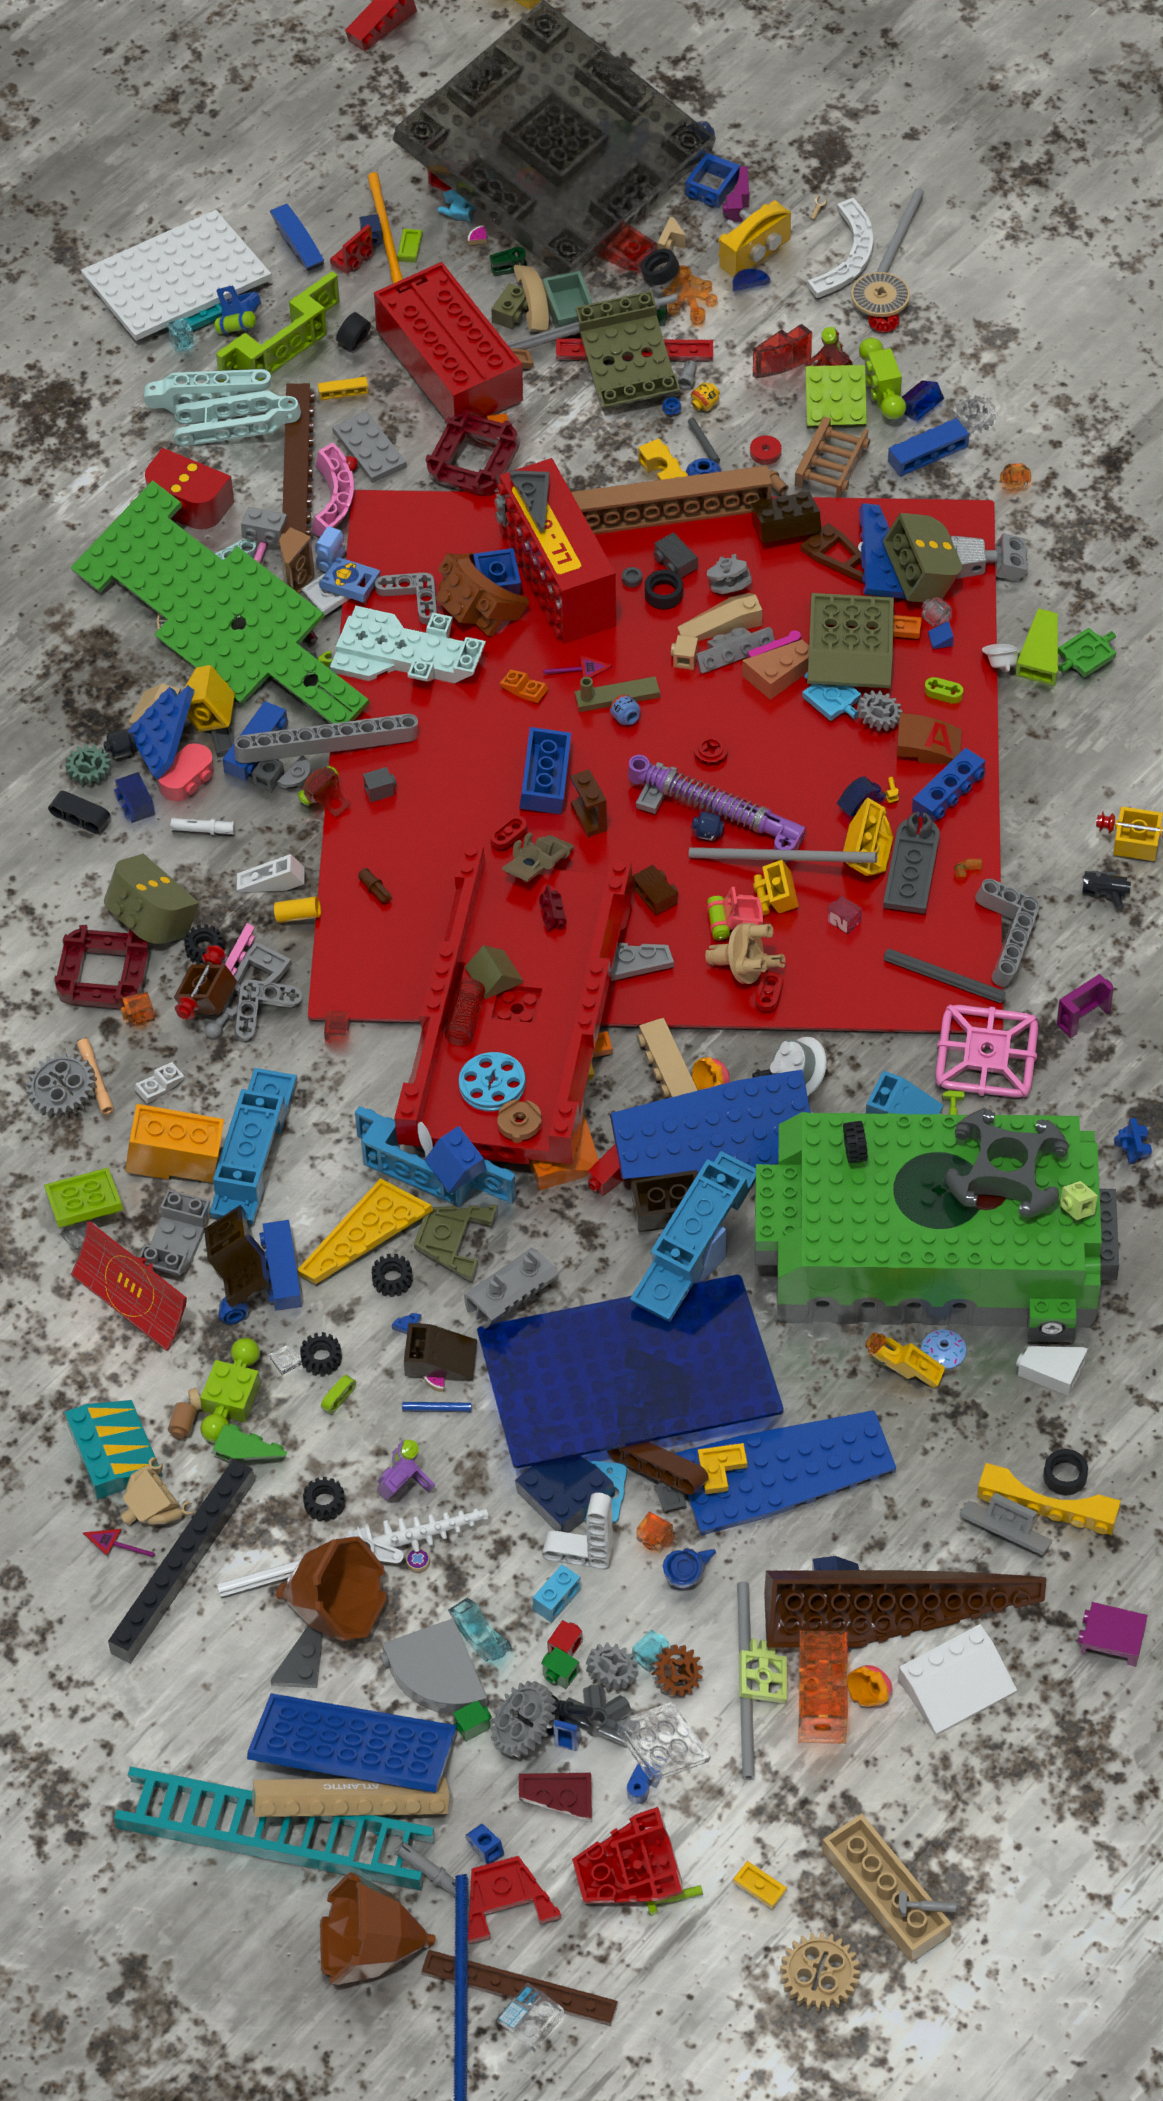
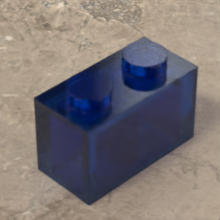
(134, 797)

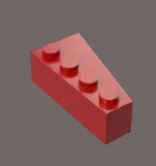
(378, 20)

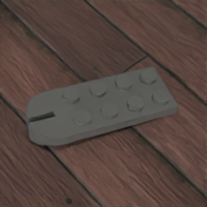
(912, 865)

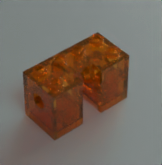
(822, 1687)

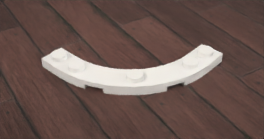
(858, 256)

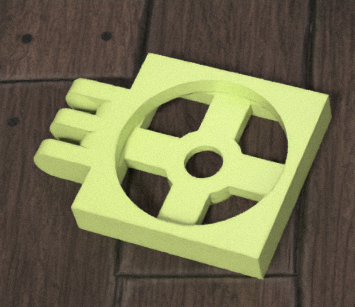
(764, 1657)

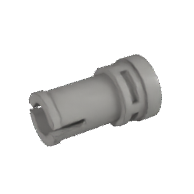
(687, 376)

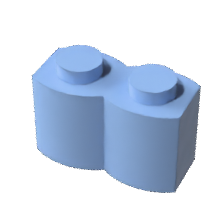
(329, 548)

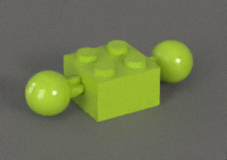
(883, 378)
(230, 1389)

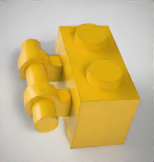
(780, 888)

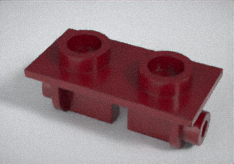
(550, 902)

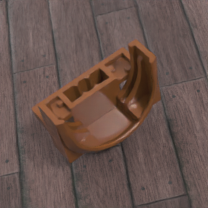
(474, 597)

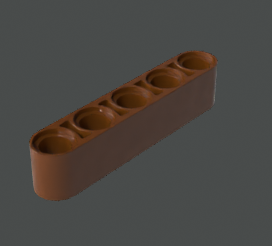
(662, 1466)

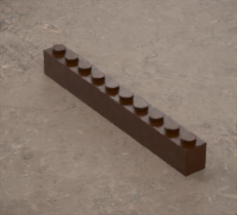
(297, 461)

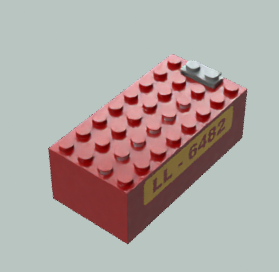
(564, 561)

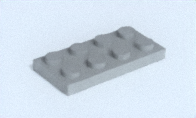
(369, 446)

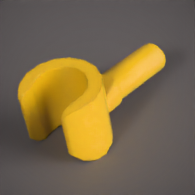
(892, 794)

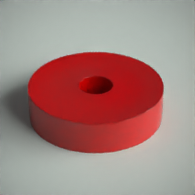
(765, 450)

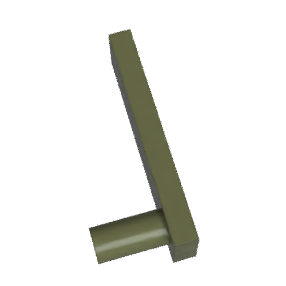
(601, 697)

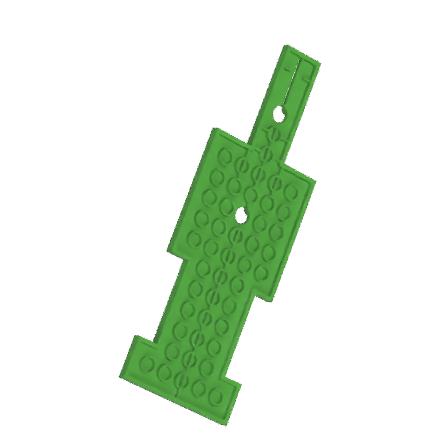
(203, 598)

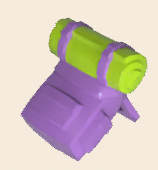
(402, 1470)

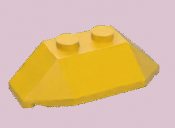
(870, 833)

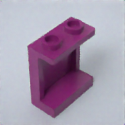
(1081, 1001)
(1113, 1631)

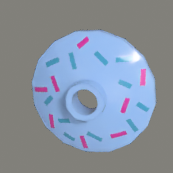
(947, 1356)

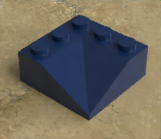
(563, 1490)

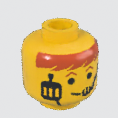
(705, 397)

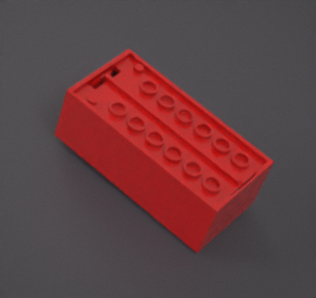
(448, 344)

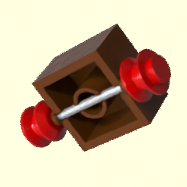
(205, 986)

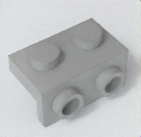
(263, 525)

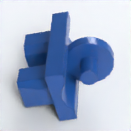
(1130, 1141)

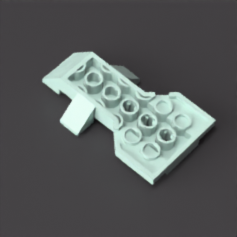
(379, 643)

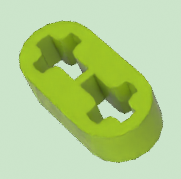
(943, 690)
(338, 1394)

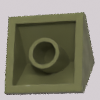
(493, 970)

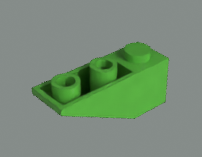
(245, 1448)

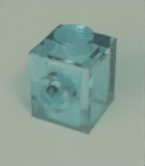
(180, 334)
(647, 1648)

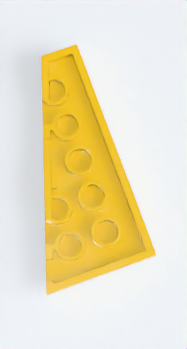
(372, 1221)

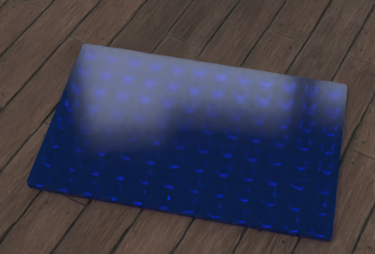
(625, 1376)

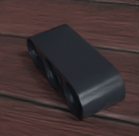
(79, 812)

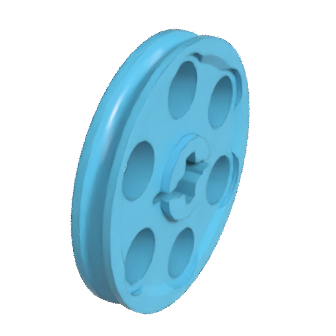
(485, 1075)

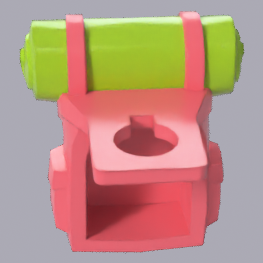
(731, 911)

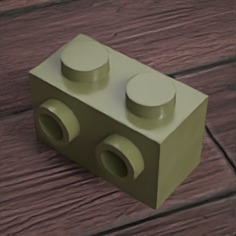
(509, 307)

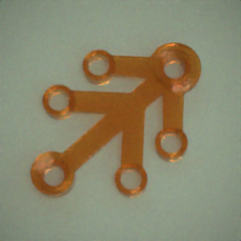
(685, 277)

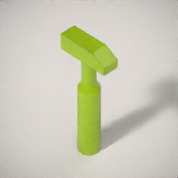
(953, 1096)
(687, 1893)

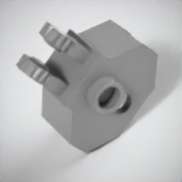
(729, 575)

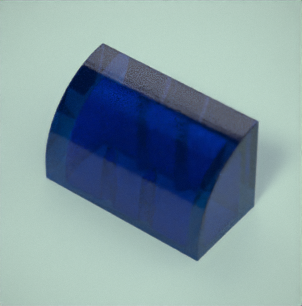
(922, 399)

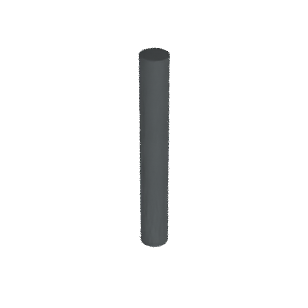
(703, 440)

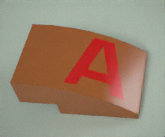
(928, 739)

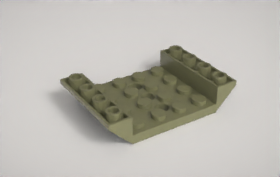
(622, 329)
(846, 654)

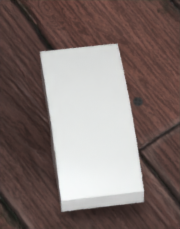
(160, 1083)

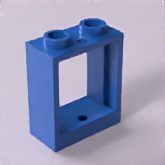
(718, 167)

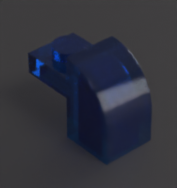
(857, 792)

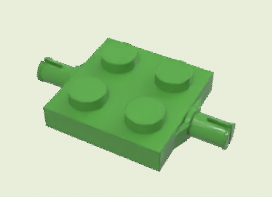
(1087, 652)

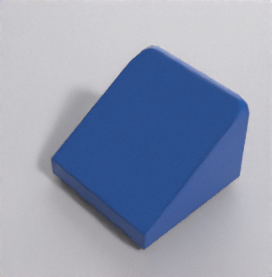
(941, 636)

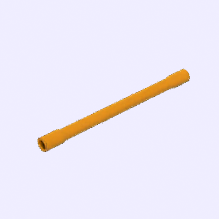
(375, 187)

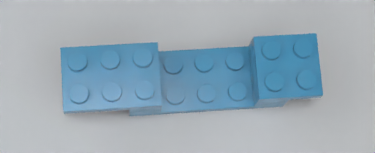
(256, 1119)
(384, 1155)
(690, 1231)

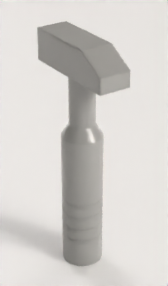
(924, 1905)

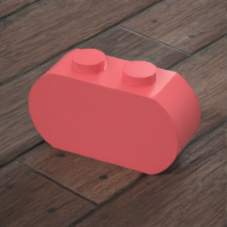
(189, 770)

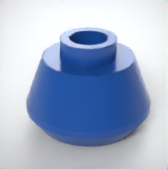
(233, 1314)

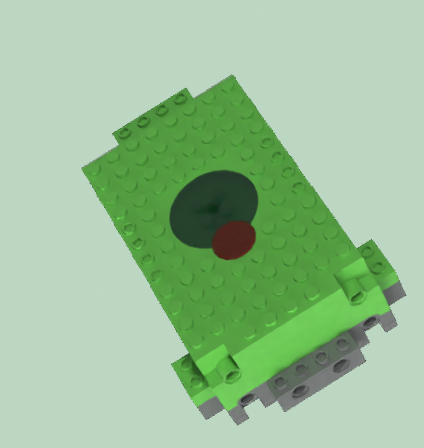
(898, 1247)

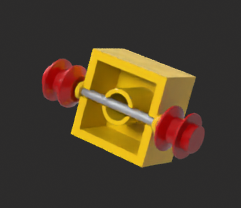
(1136, 832)

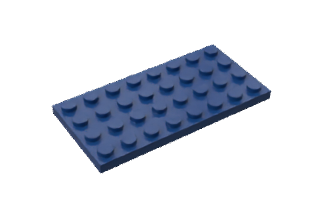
(352, 1742)

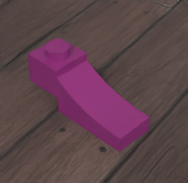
(738, 198)

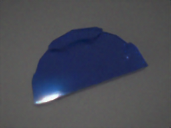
(749, 278)

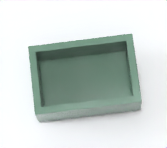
(563, 295)

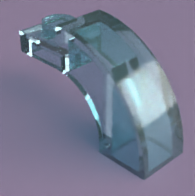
(478, 1632)

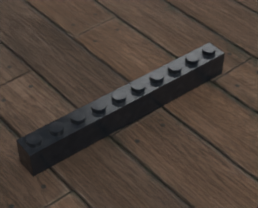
(181, 1561)

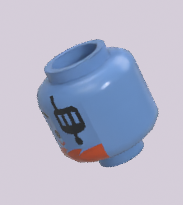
(625, 710)

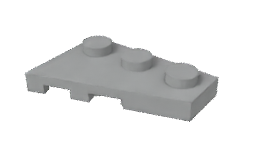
(640, 960)

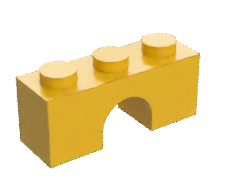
(657, 457)

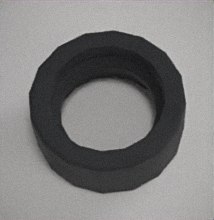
(657, 258)
(663, 577)
(1063, 1487)

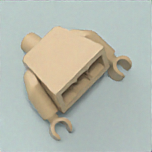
(151, 1499)

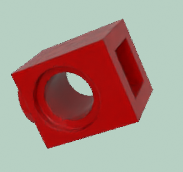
(566, 1637)

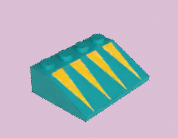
(109, 1443)

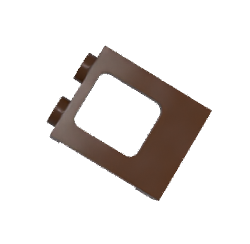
(592, 805)

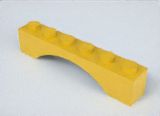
(1094, 1513)

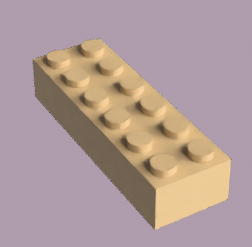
(877, 1878)

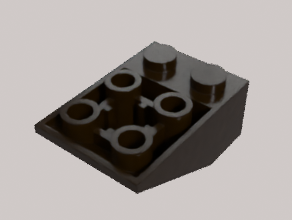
(438, 1353)

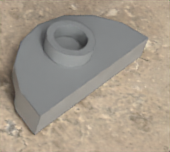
(296, 774)

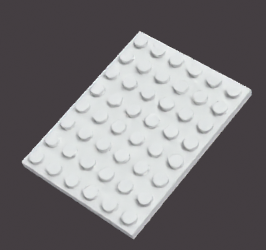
(175, 274)

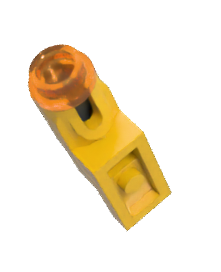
(905, 1360)

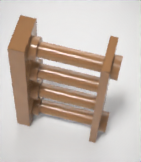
(818, 445)

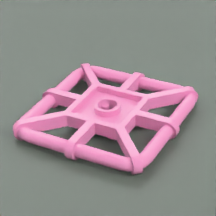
(976, 1059)

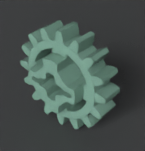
(88, 765)

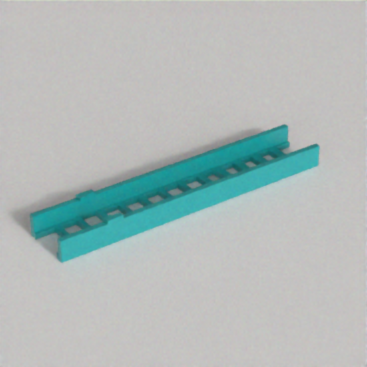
(262, 1848)

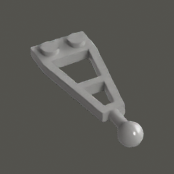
(261, 958)

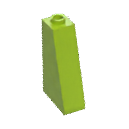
(1040, 651)

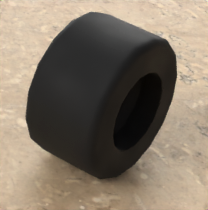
(353, 331)

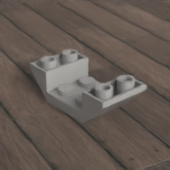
(177, 1233)

